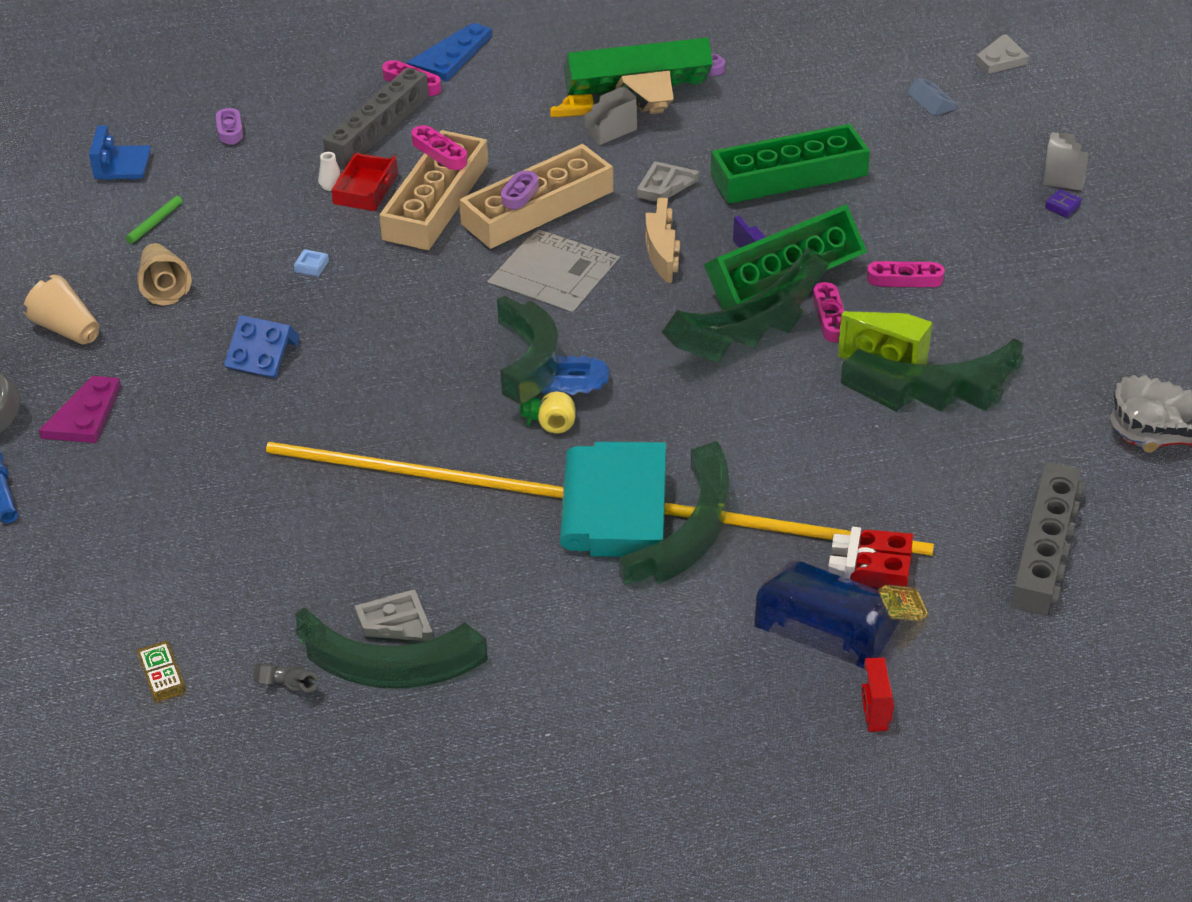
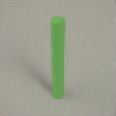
(154, 219)

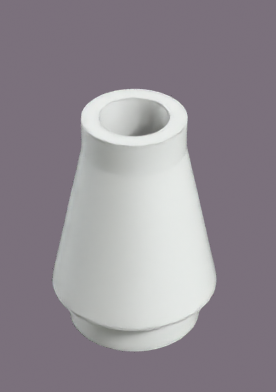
(329, 171)

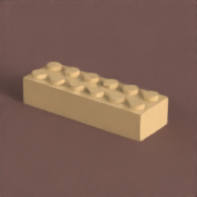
(564, 185)
(432, 195)

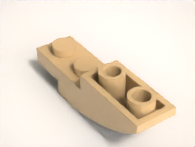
(661, 241)

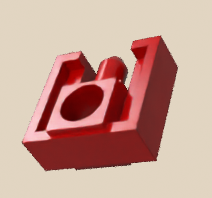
(877, 695)

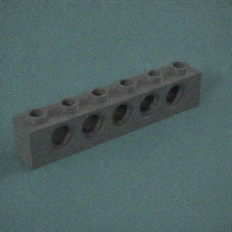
(377, 116)
(1046, 538)

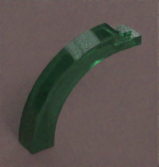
(540, 363)
(697, 533)
(391, 665)

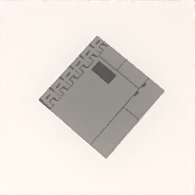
(554, 269)

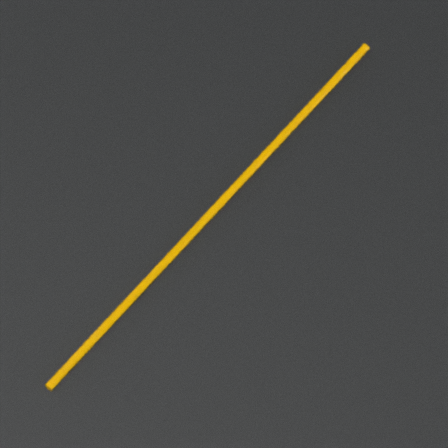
(548, 490)

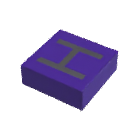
(1063, 203)

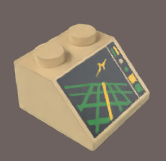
(651, 90)

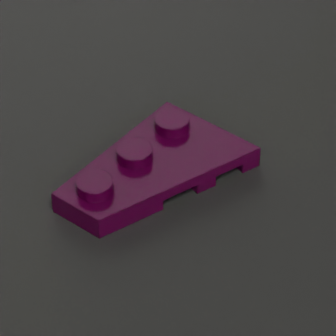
(84, 413)

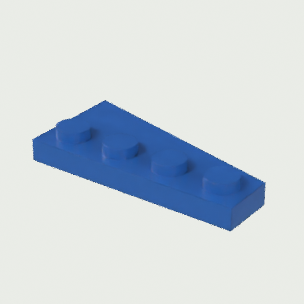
(453, 52)

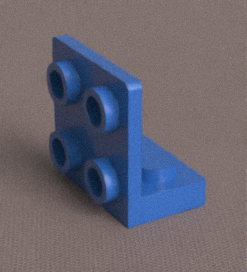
(116, 161)
(259, 346)

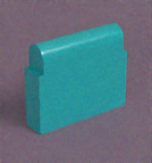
(613, 497)

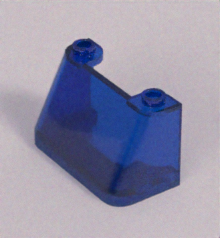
(827, 604)

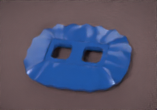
(578, 375)

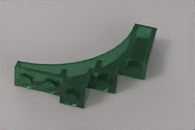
(777, 306)
(937, 386)

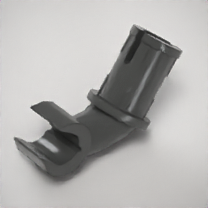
(293, 677)

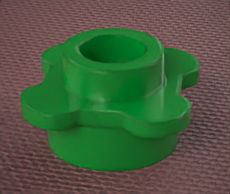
(530, 410)

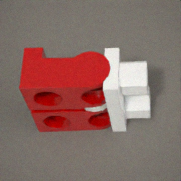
(872, 557)

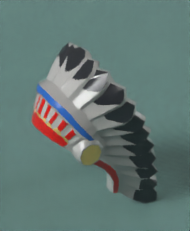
(1152, 413)

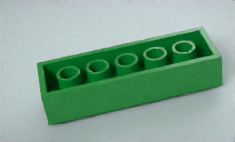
(602, 68)
(789, 163)
(758, 265)

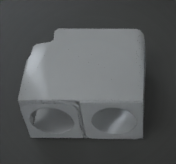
(612, 116)
(1065, 162)

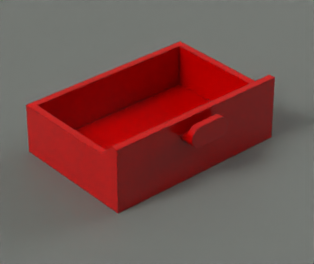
(365, 181)

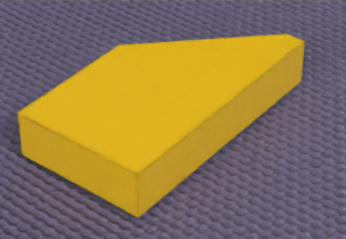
(573, 106)

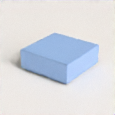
(311, 263)

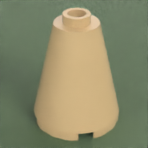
(162, 275)
(61, 310)

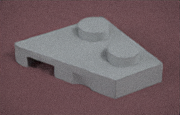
(1001, 55)
(665, 181)
(395, 618)

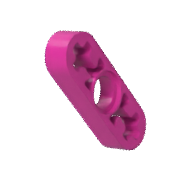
(394, 68)
(450, 156)
(887, 274)
(833, 303)

